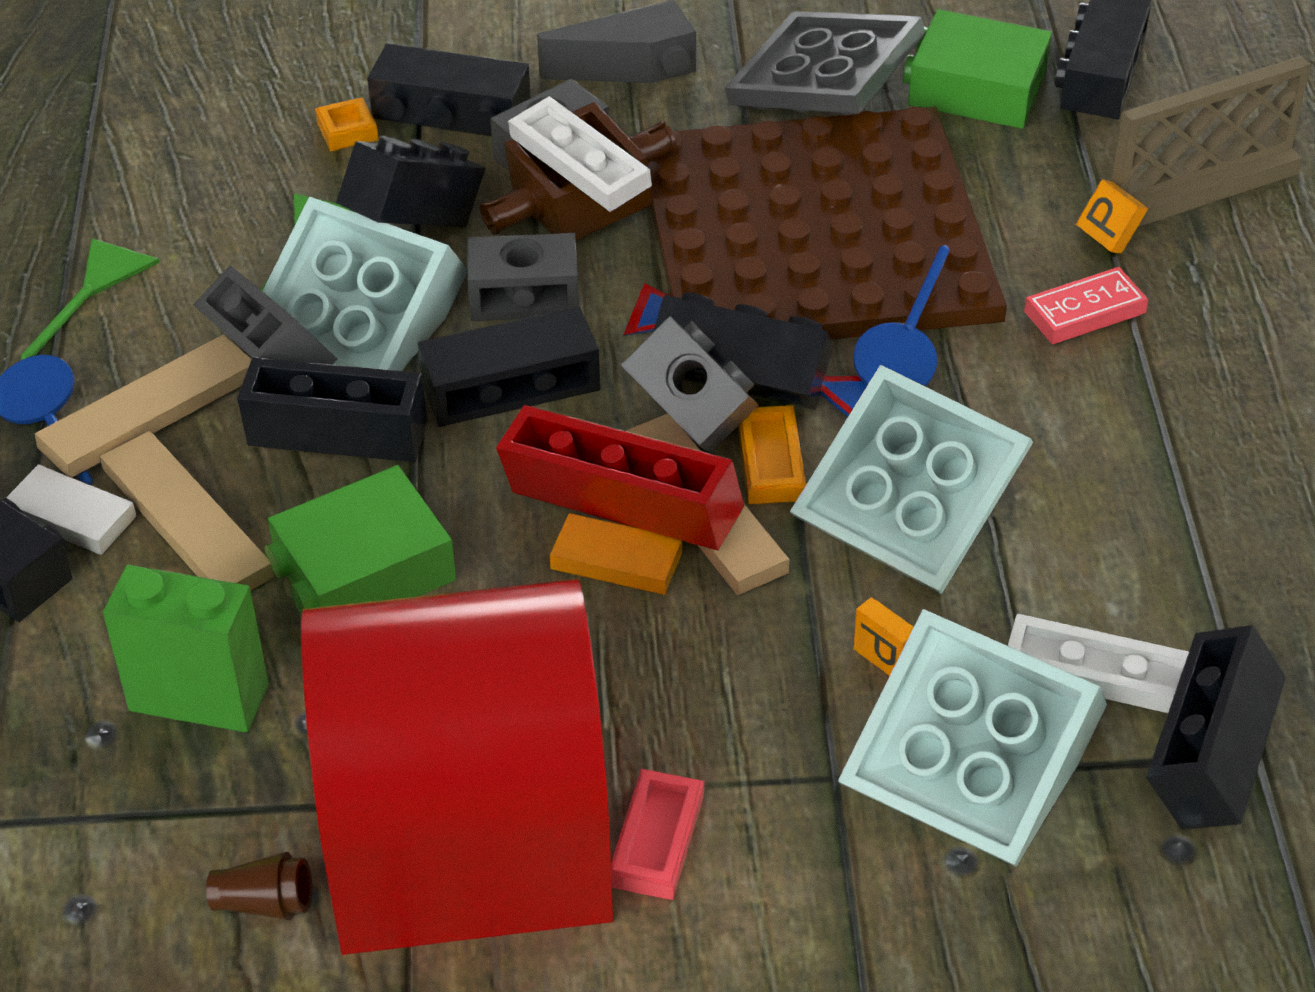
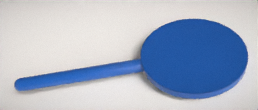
(902, 345)
(36, 391)

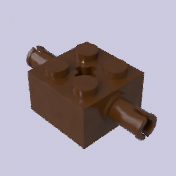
(555, 200)

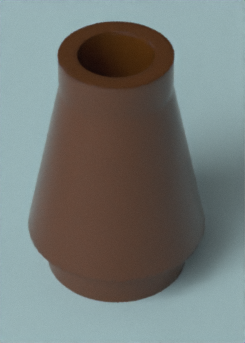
(264, 887)

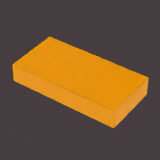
(771, 455)
(616, 553)

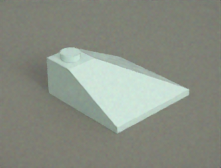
(364, 285)
(911, 478)
(973, 737)

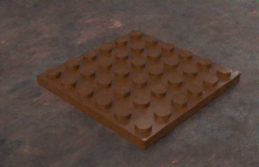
(824, 221)

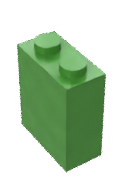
(978, 68)
(361, 544)
(187, 647)

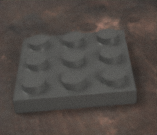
(825, 62)

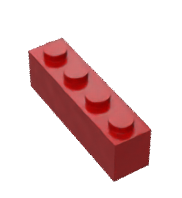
(621, 476)

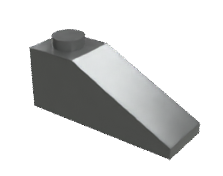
(621, 47)
(258, 322)

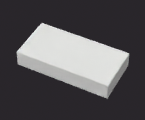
(73, 508)

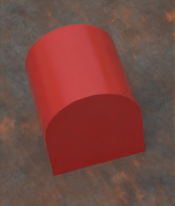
(458, 765)

